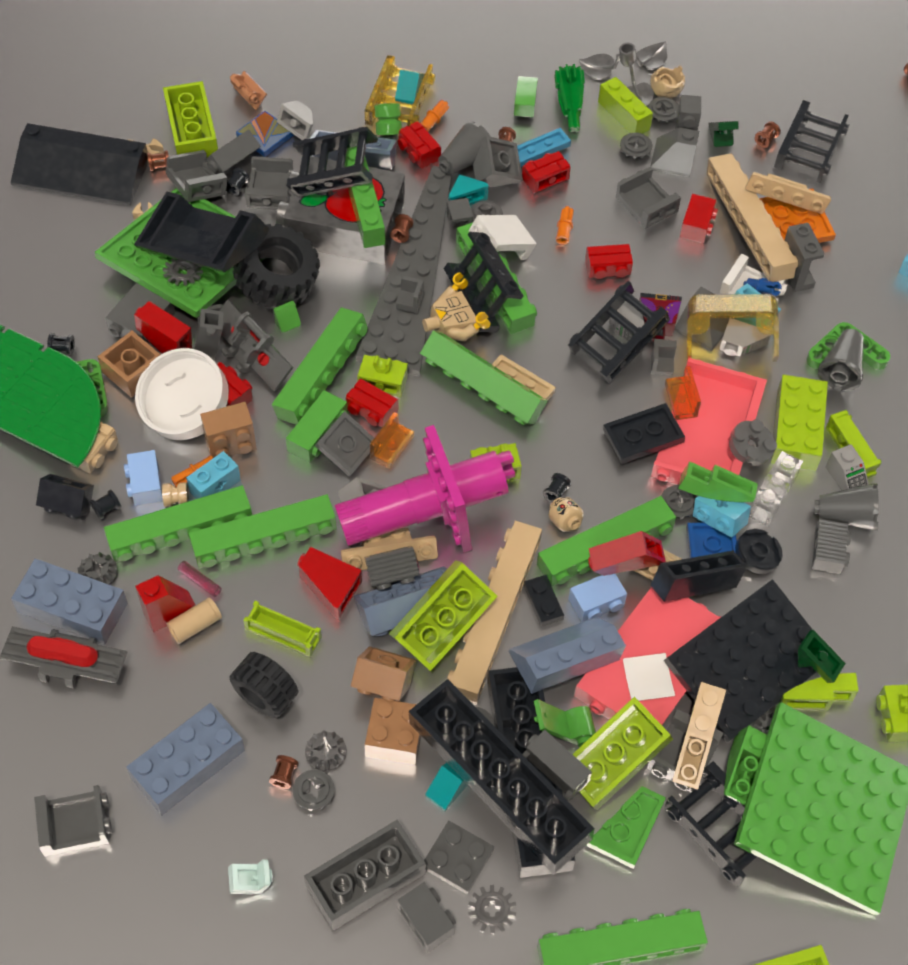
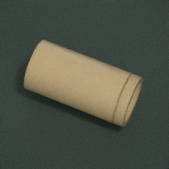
(194, 620)

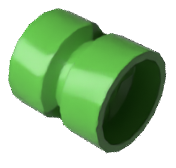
(388, 118)

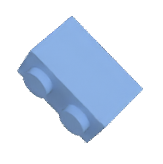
(144, 478)
(597, 597)

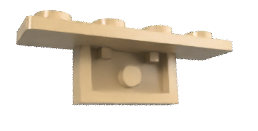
(787, 192)
(424, 547)

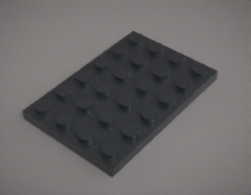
(748, 655)

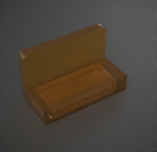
(683, 395)
(390, 442)

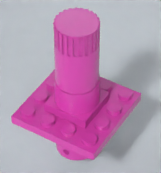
(440, 492)

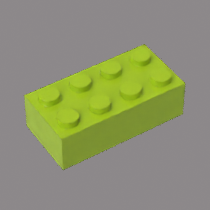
(190, 118)
(800, 419)
(443, 615)
(620, 751)

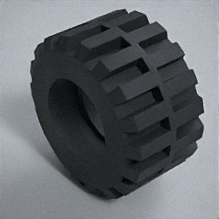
(264, 684)

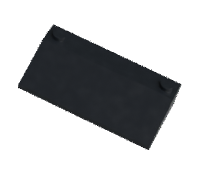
(79, 164)
(201, 235)

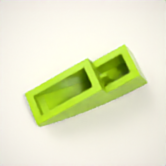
(820, 695)

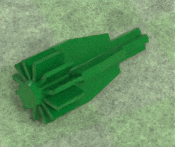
(570, 88)

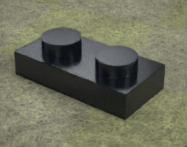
(543, 600)

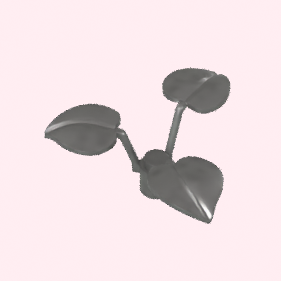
(651, 57)

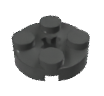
(762, 437)

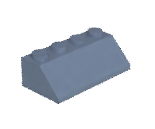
(377, 154)
(387, 607)
(567, 653)

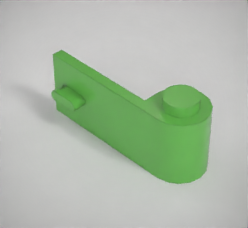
(571, 725)

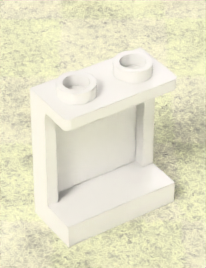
(505, 233)
(741, 272)

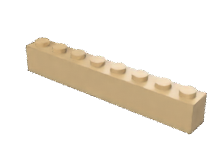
(751, 218)
(489, 629)

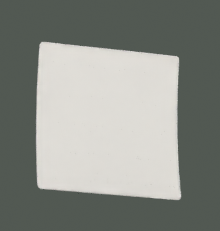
(648, 677)

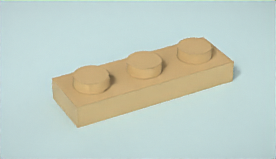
(525, 377)

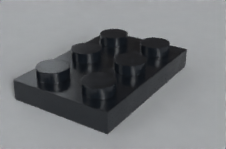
(644, 433)

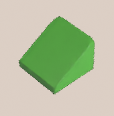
(286, 317)

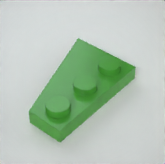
(629, 828)

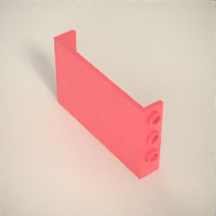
(725, 402)
(649, 630)

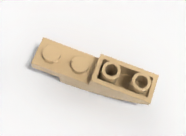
(699, 736)

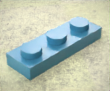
(547, 143)

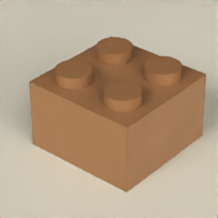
(127, 361)
(229, 430)
(383, 674)
(390, 733)

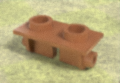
(248, 89)

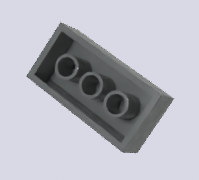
(365, 875)

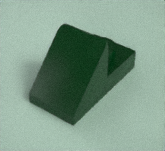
(723, 132)
(820, 656)

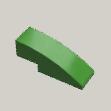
(525, 96)
(717, 484)

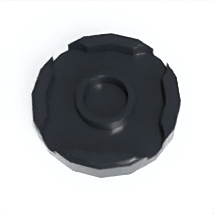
(759, 551)

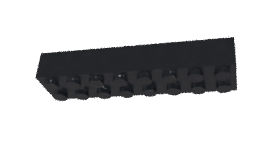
(514, 717)
(501, 776)

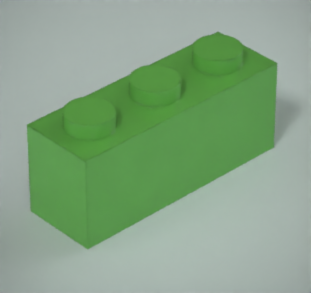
(314, 425)

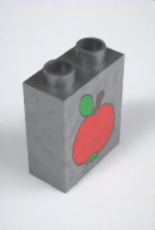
(330, 218)

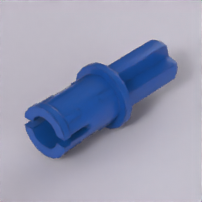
(764, 286)

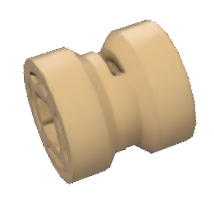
(173, 494)

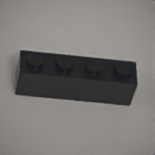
(698, 575)

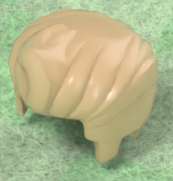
(668, 82)

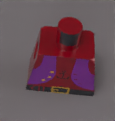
(667, 302)

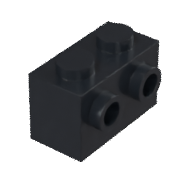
(64, 496)

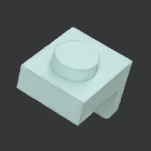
(249, 877)

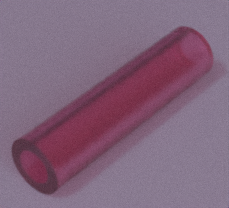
(199, 579)

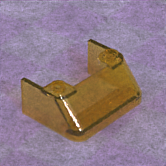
(758, 306)

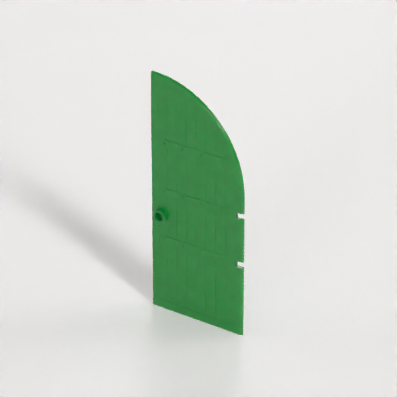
(47, 399)

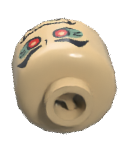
(565, 514)

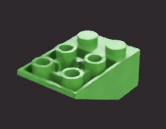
(743, 763)

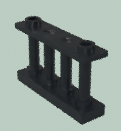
(798, 129)
(341, 176)
(499, 273)
(627, 351)
(713, 780)

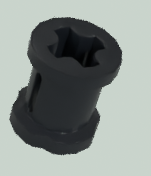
(237, 180)
(61, 343)
(557, 487)
(105, 504)

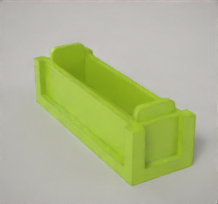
(846, 433)
(282, 629)

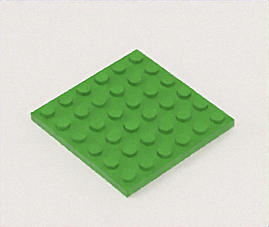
(147, 266)
(825, 809)

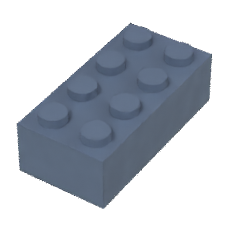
(69, 601)
(186, 758)

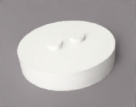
(178, 390)

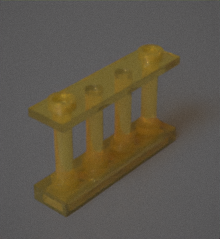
(384, 83)

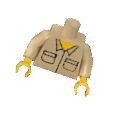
(453, 314)

